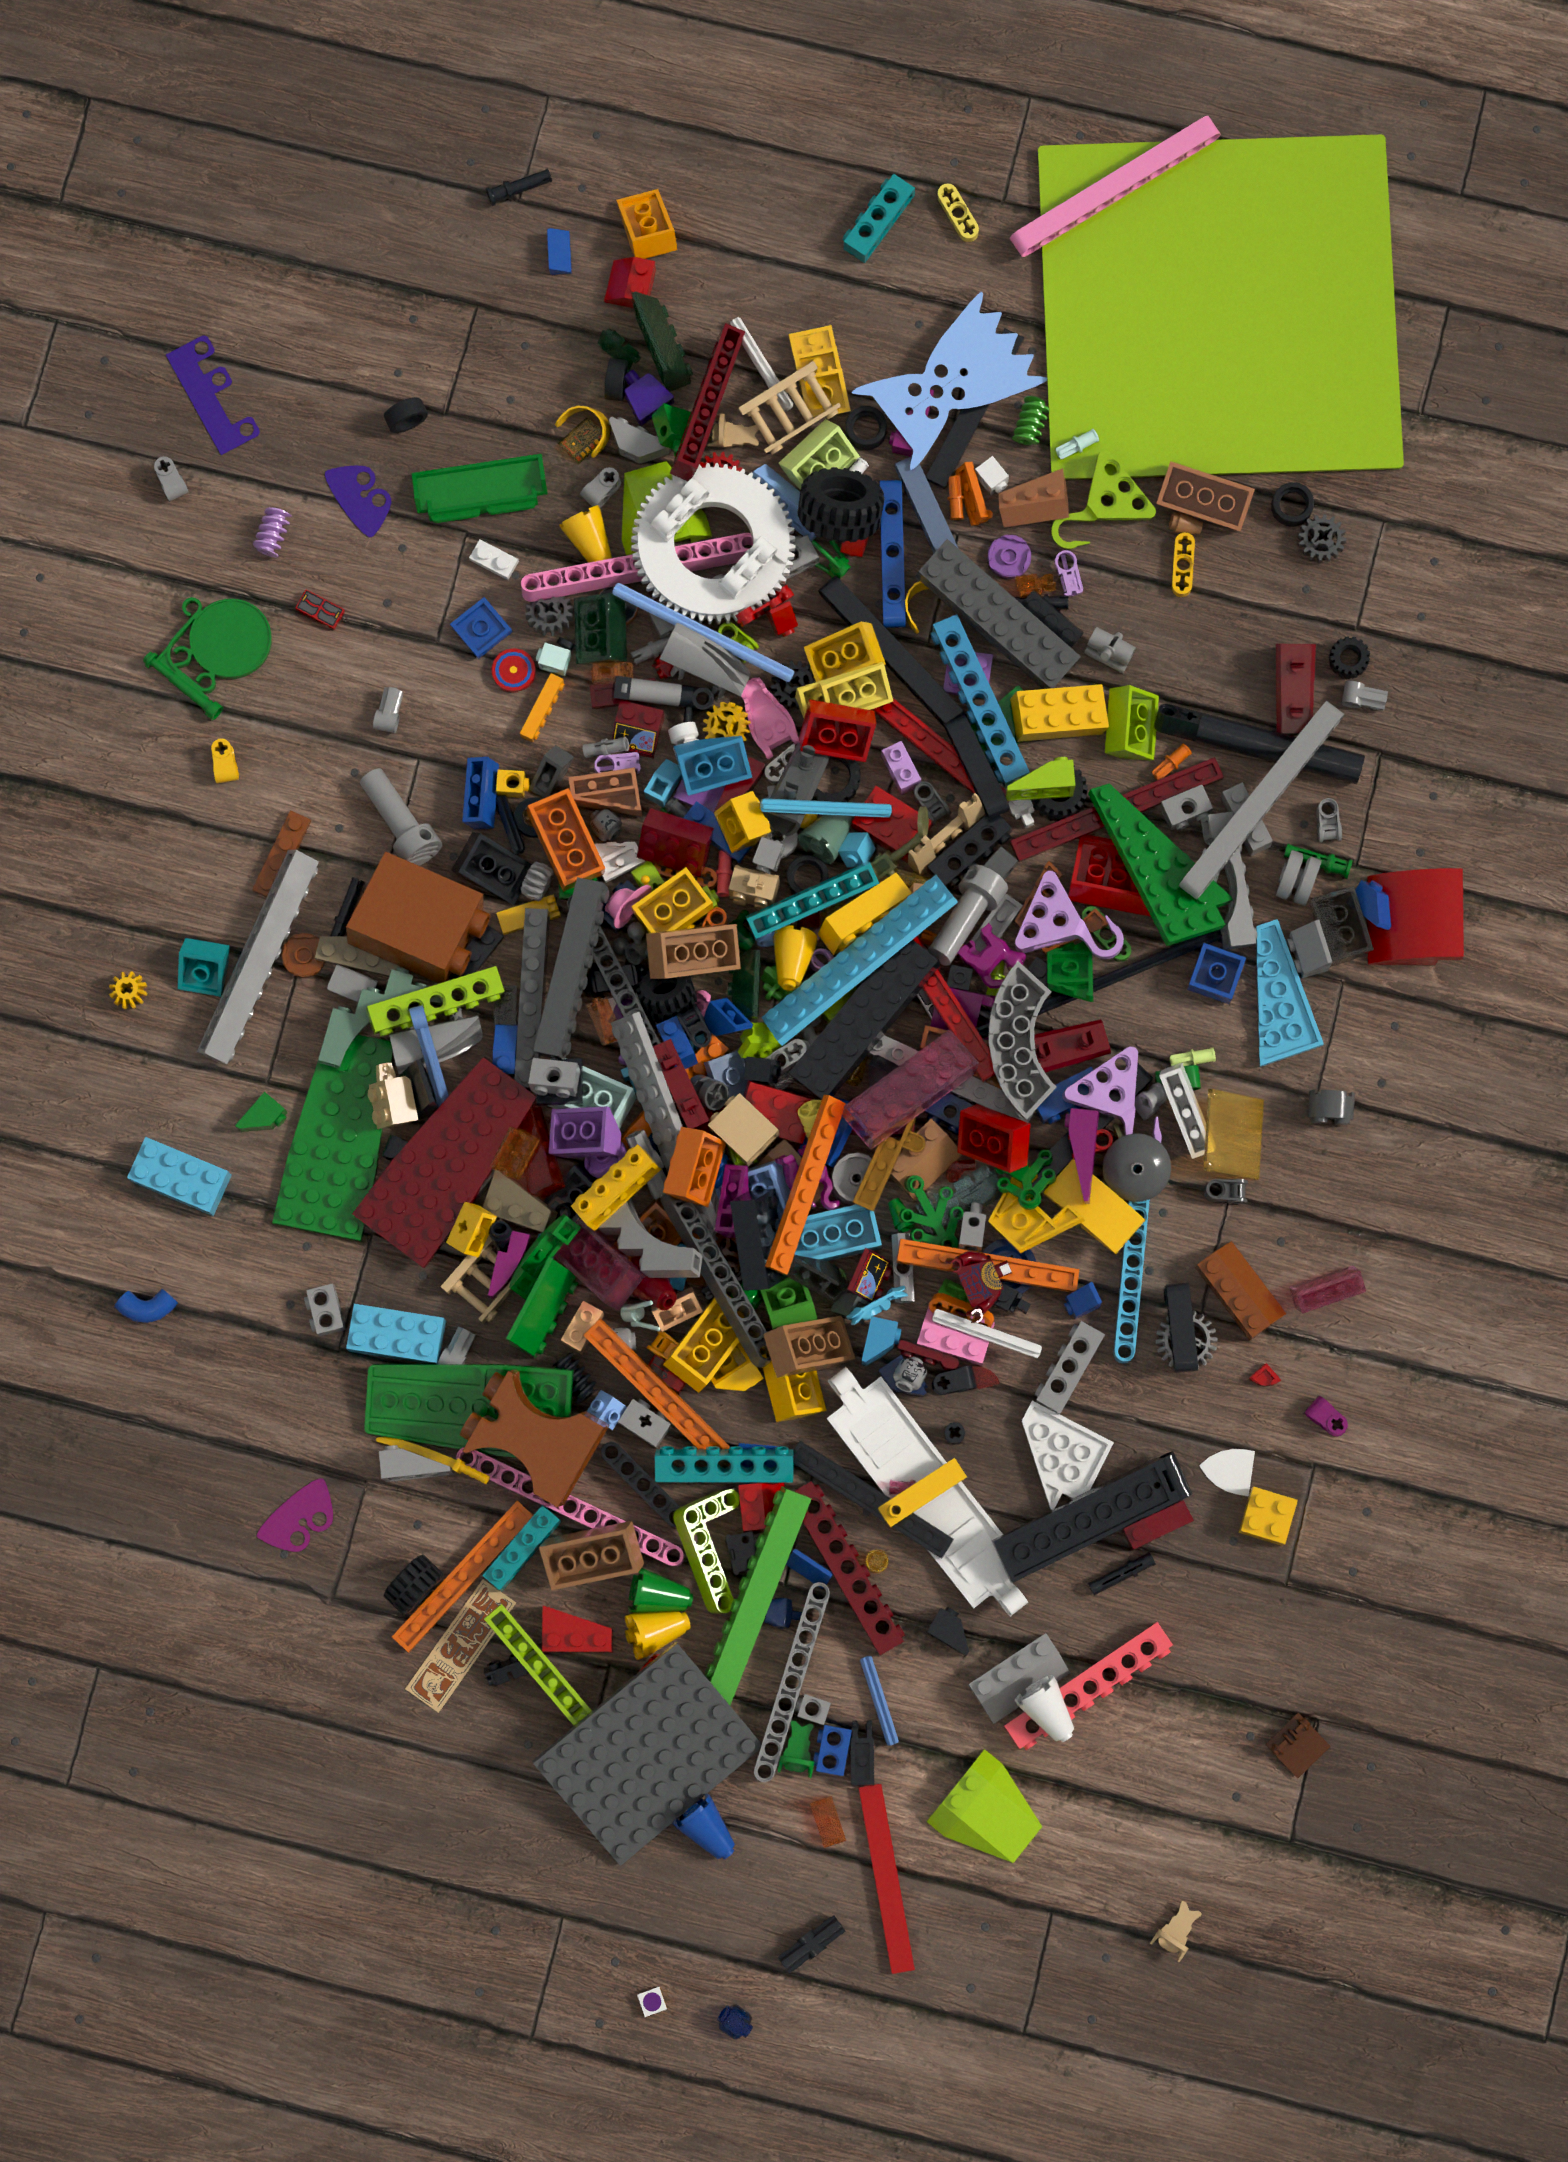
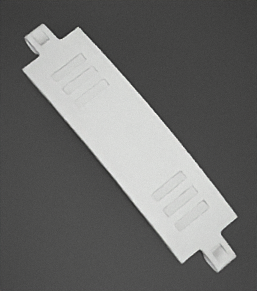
(897, 1449)

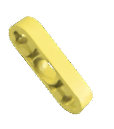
(945, 202)

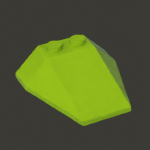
(636, 487)
(987, 1811)

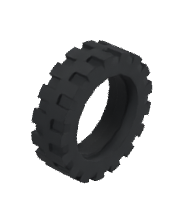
(851, 788)

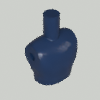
(781, 1613)

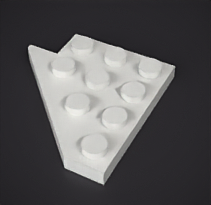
(1063, 1453)

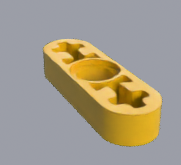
(1189, 550)

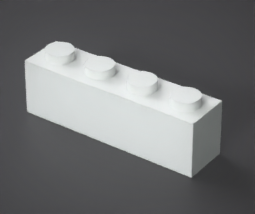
(1185, 1108)

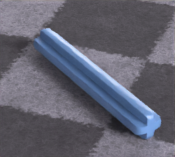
(879, 1700)

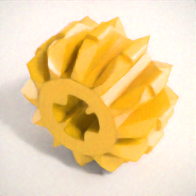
(130, 982)

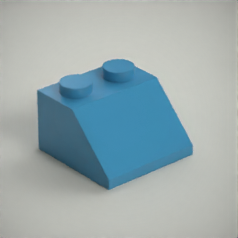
(880, 1339)

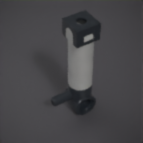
(661, 693)

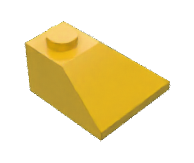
(737, 1372)

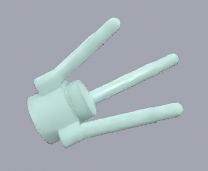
(635, 1312)

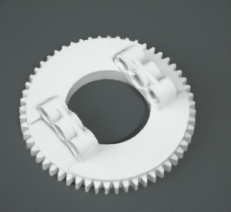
(754, 574)

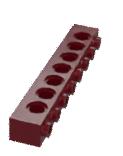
(707, 402)
(881, 1642)

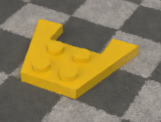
(1029, 1227)

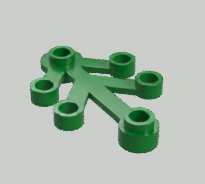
(1025, 1176)
(932, 1218)

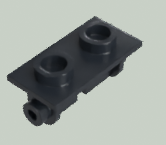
(499, 1670)

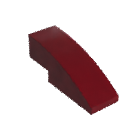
(742, 787)

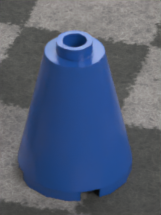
(706, 1828)

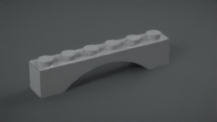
(1239, 925)

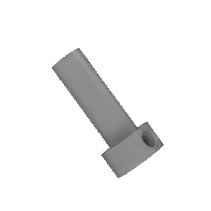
(414, 841)
(981, 891)

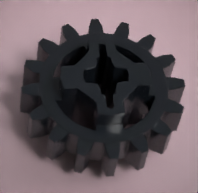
(789, 692)

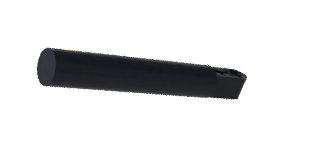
(1253, 741)

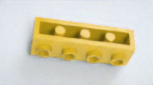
(615, 1187)

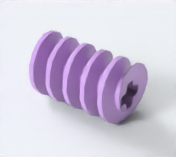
(270, 531)

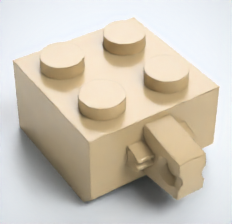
(753, 887)
(391, 1098)

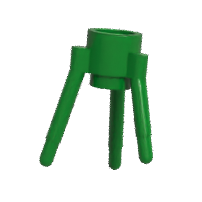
(838, 566)

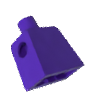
(645, 396)

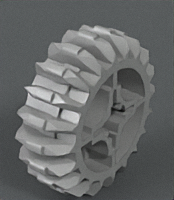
(1199, 1344)

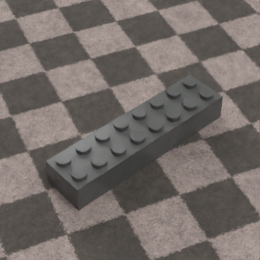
(997, 616)

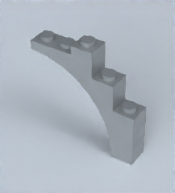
(657, 1258)

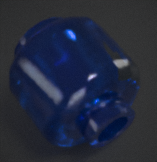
(735, 2021)

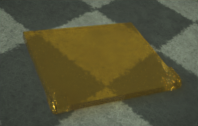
(1233, 1134)

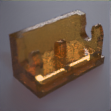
(514, 1152)
(827, 1822)

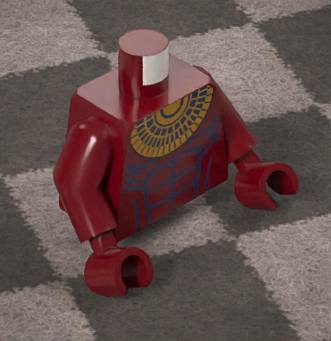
(980, 1280)

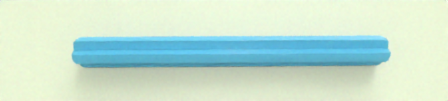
(825, 807)

